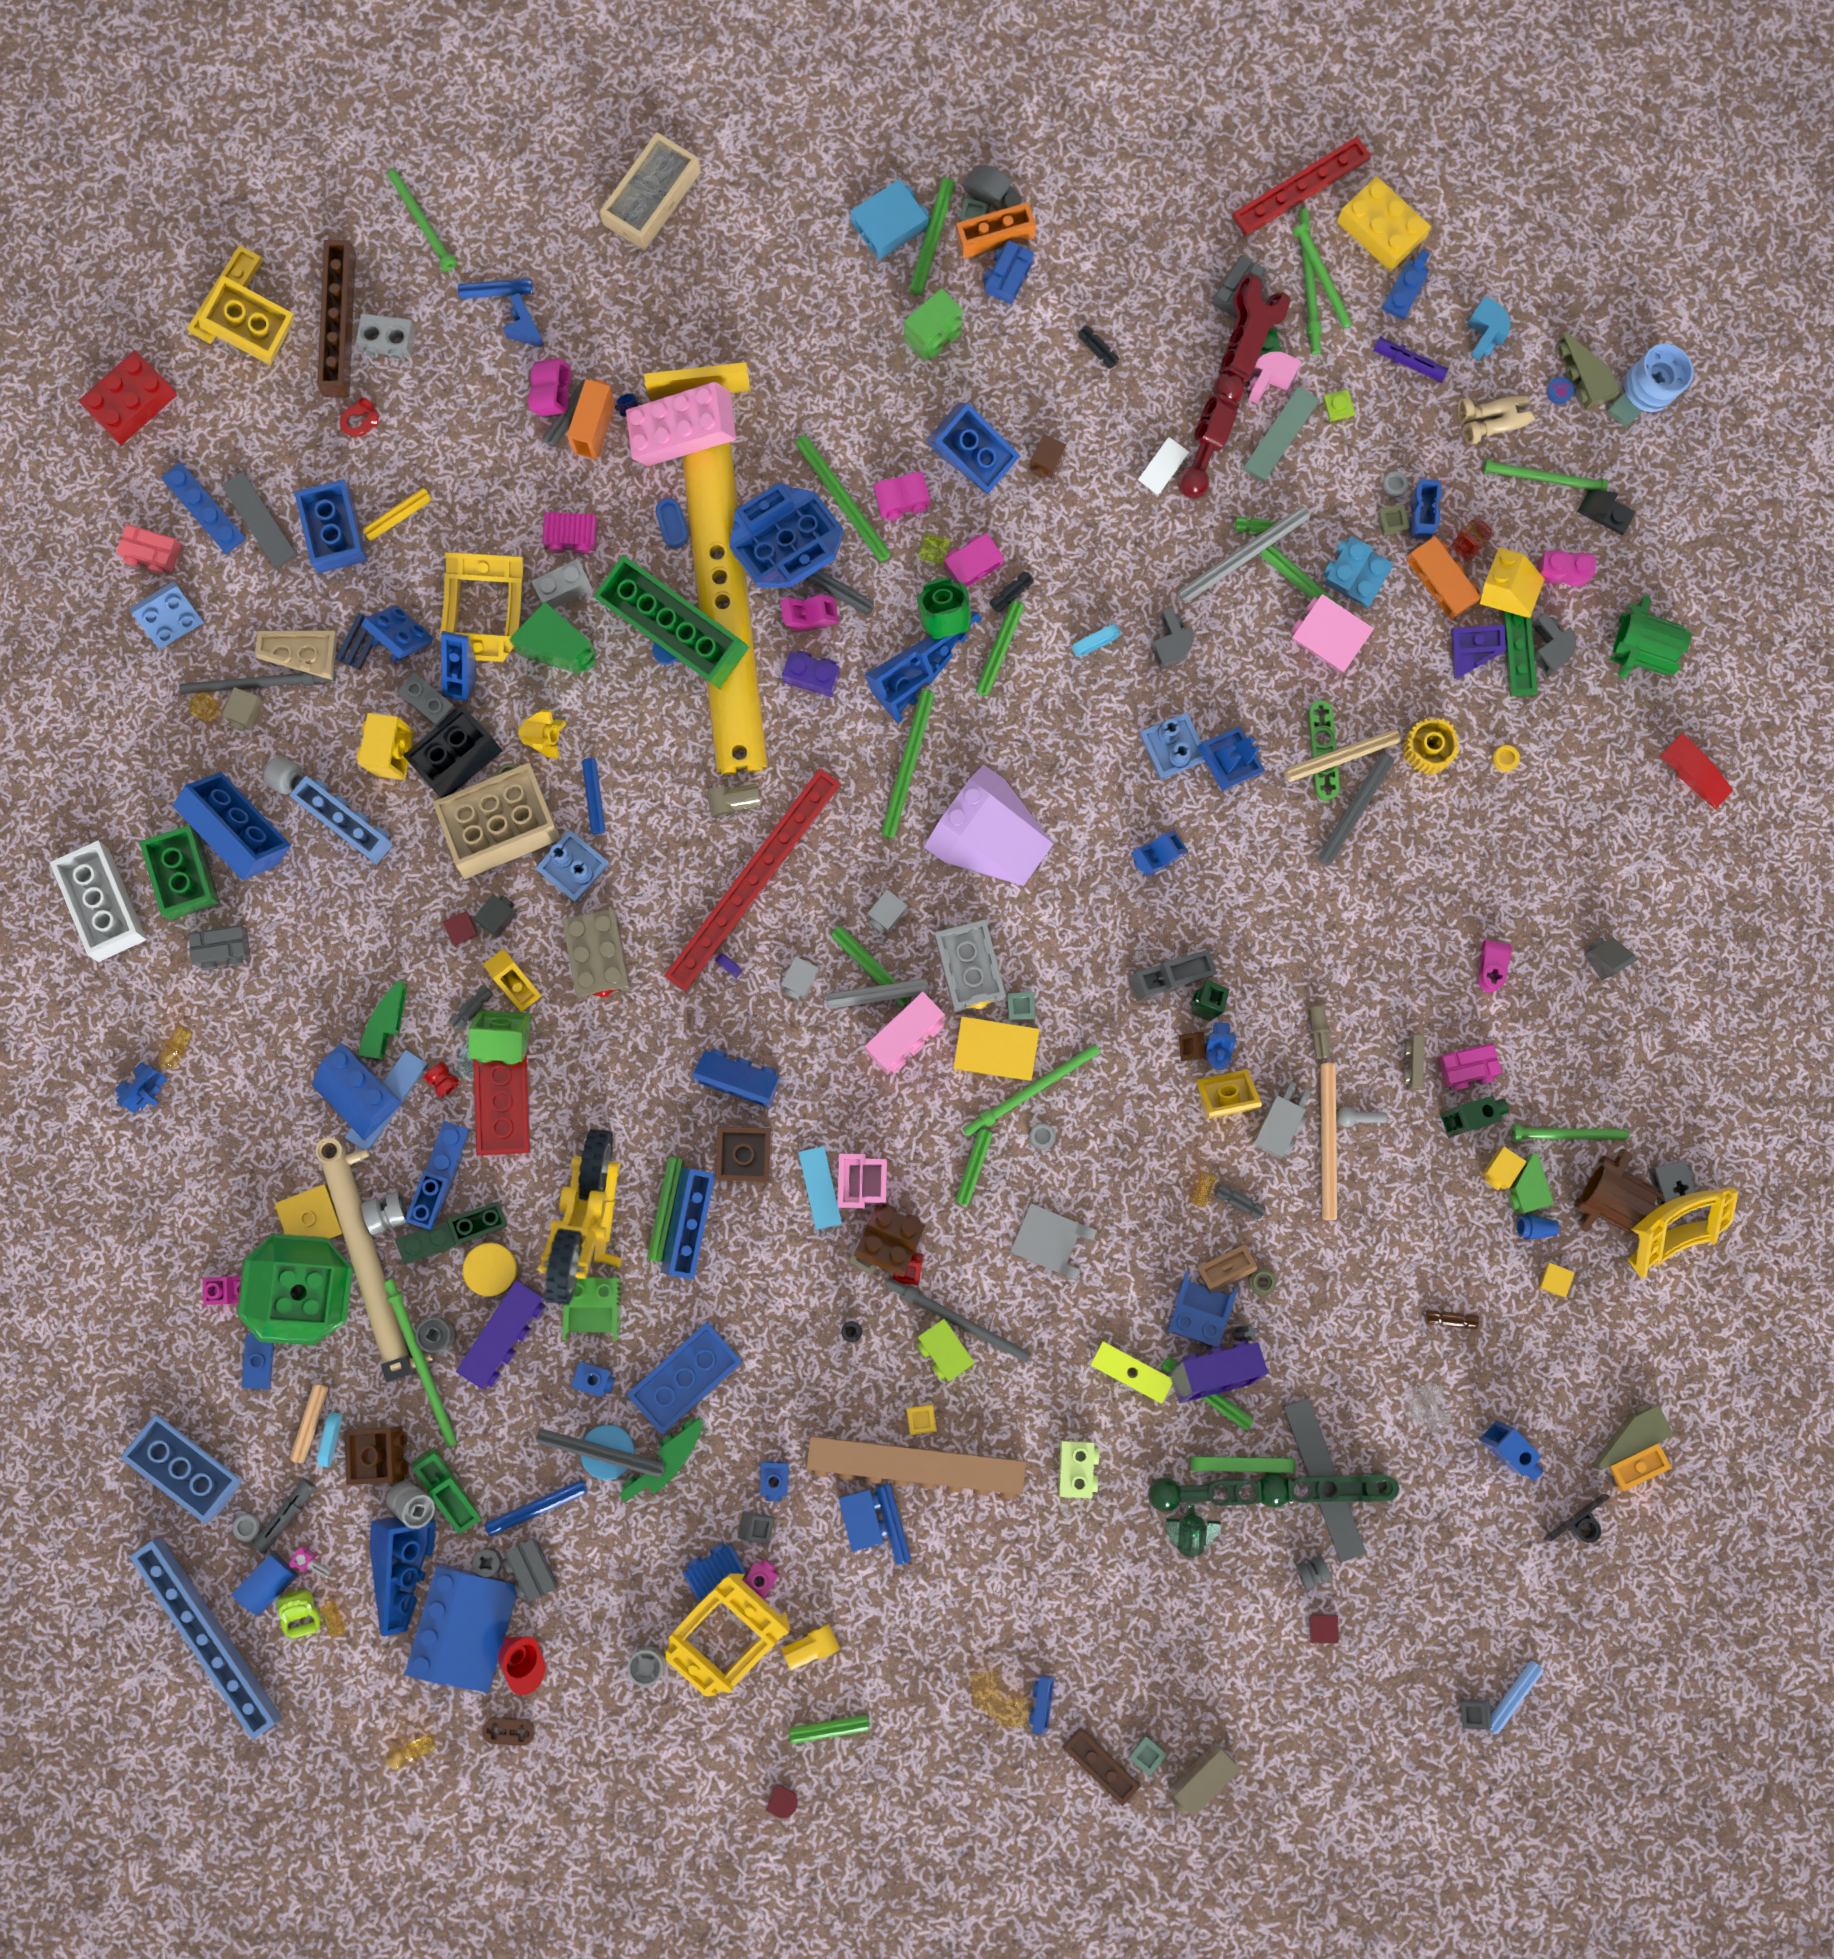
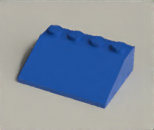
(461, 1629)

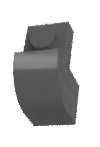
(991, 186)
(1559, 645)
(1176, 646)

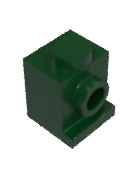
(1205, 1001)

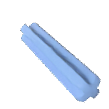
(1515, 1695)

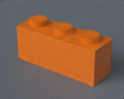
(995, 229)
(1444, 578)

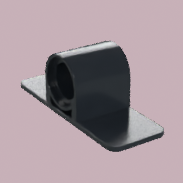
(1576, 1521)

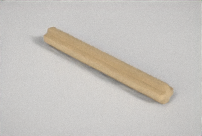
(1342, 755)

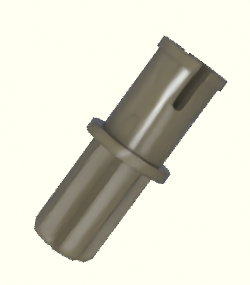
(1320, 1032)

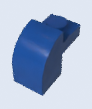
(1159, 853)

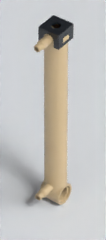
(365, 1260)

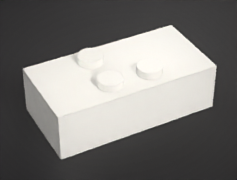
(98, 901)

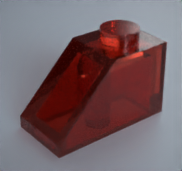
(1472, 539)

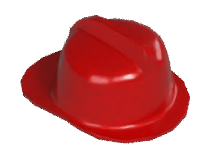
(521, 1664)

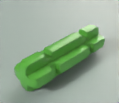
(1254, 526)

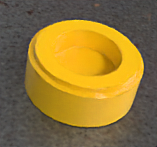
(1506, 758)

